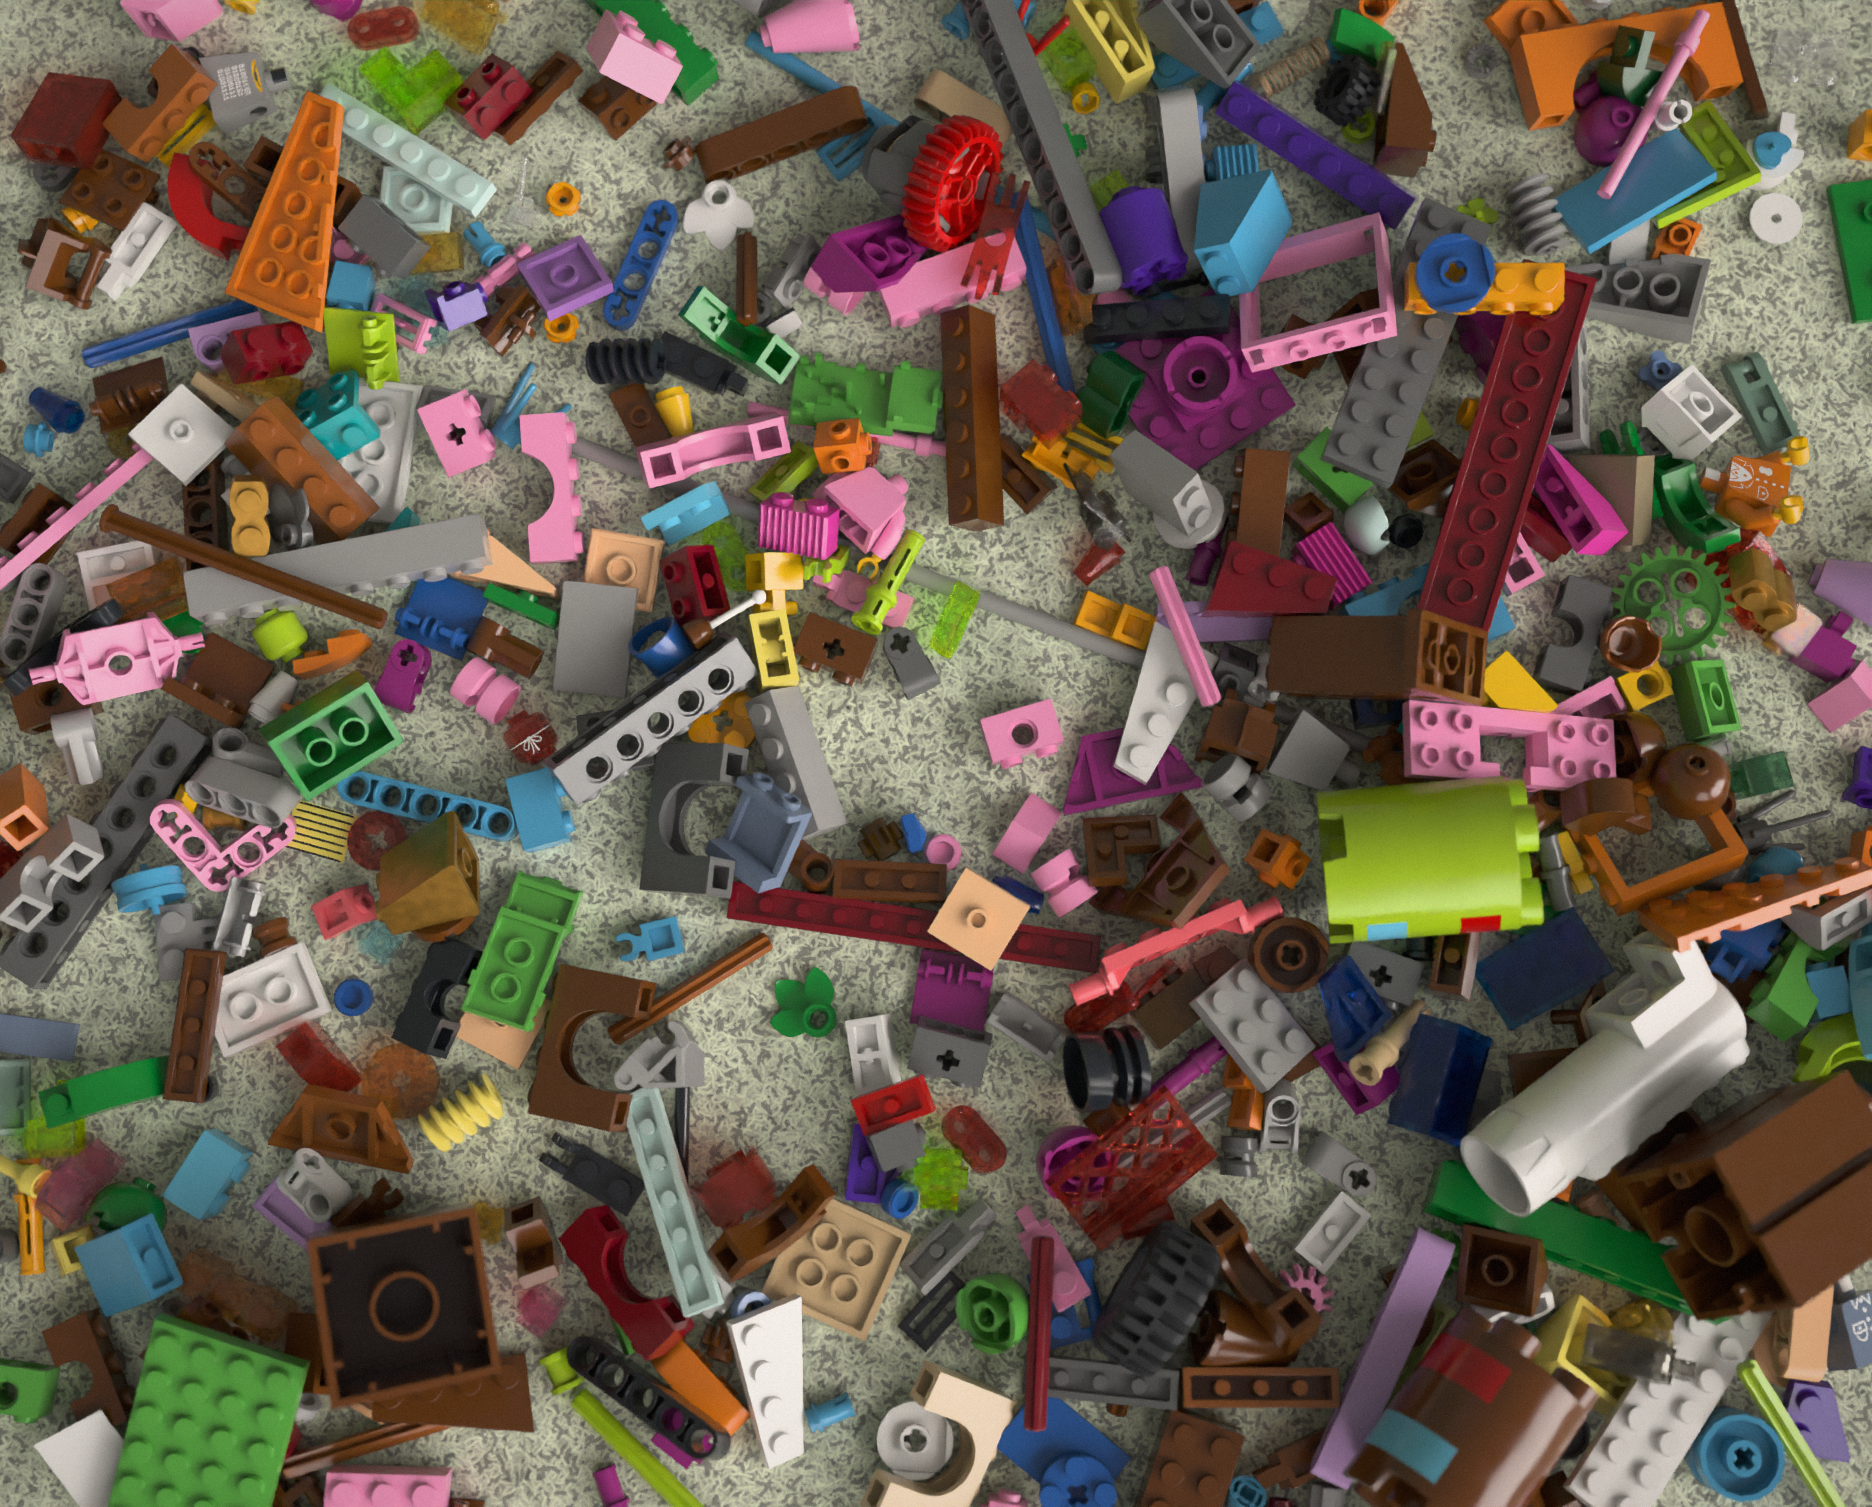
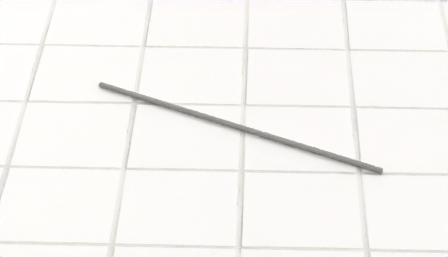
(944, 585)

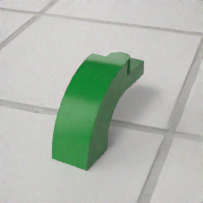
(749, 346)
(1687, 510)
(104, 1091)

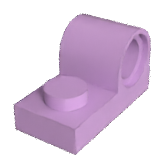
(212, 336)

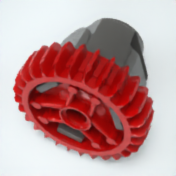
(935, 176)

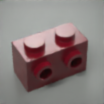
(487, 96)
(265, 352)
(694, 584)

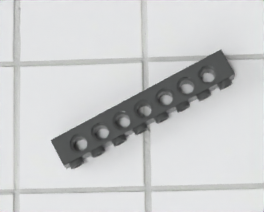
(192, 748)

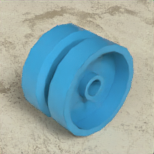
(1737, 1455)

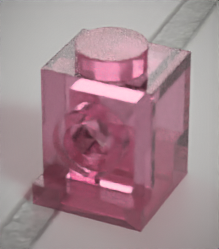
(540, 1309)

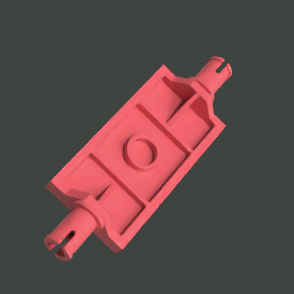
(1154, 943)

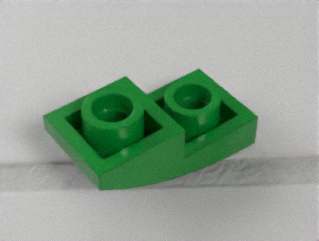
(1358, 35)

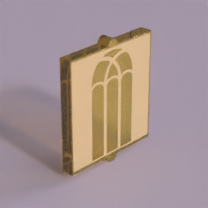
(1385, 68)

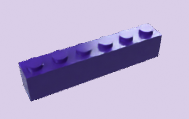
(1316, 154)

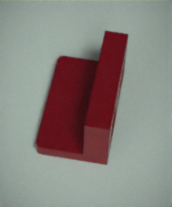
(1543, 532)

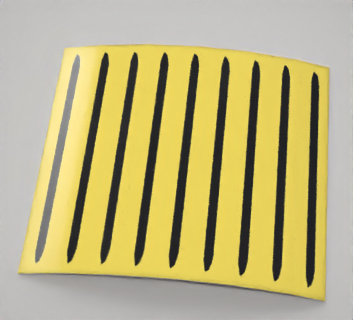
(321, 831)

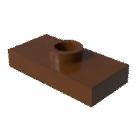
(639, 414)

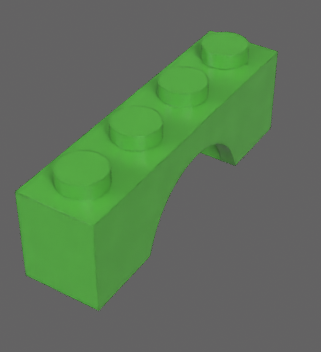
(1784, 998)

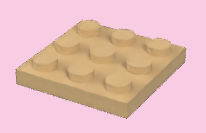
(840, 1268)

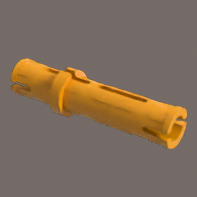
(30, 1230)

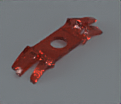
(1000, 218)

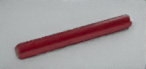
(1038, 1333)

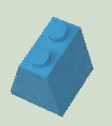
(1239, 230)

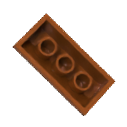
(287, 453)

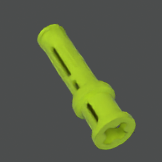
(883, 598)

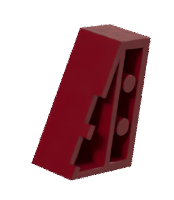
(1266, 586)

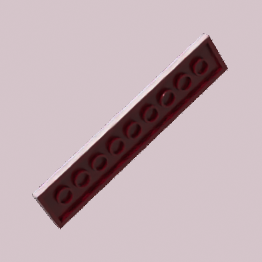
(1503, 458)

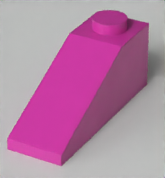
(1577, 506)

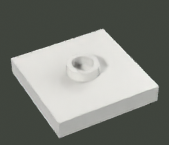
(182, 434)

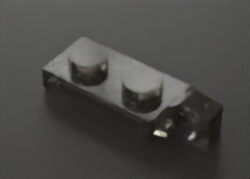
(1634, 1356)

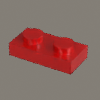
(893, 1104)

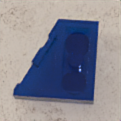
(1351, 1007)

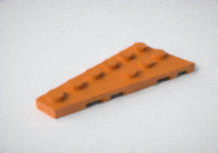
(290, 238)

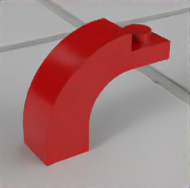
(193, 209)

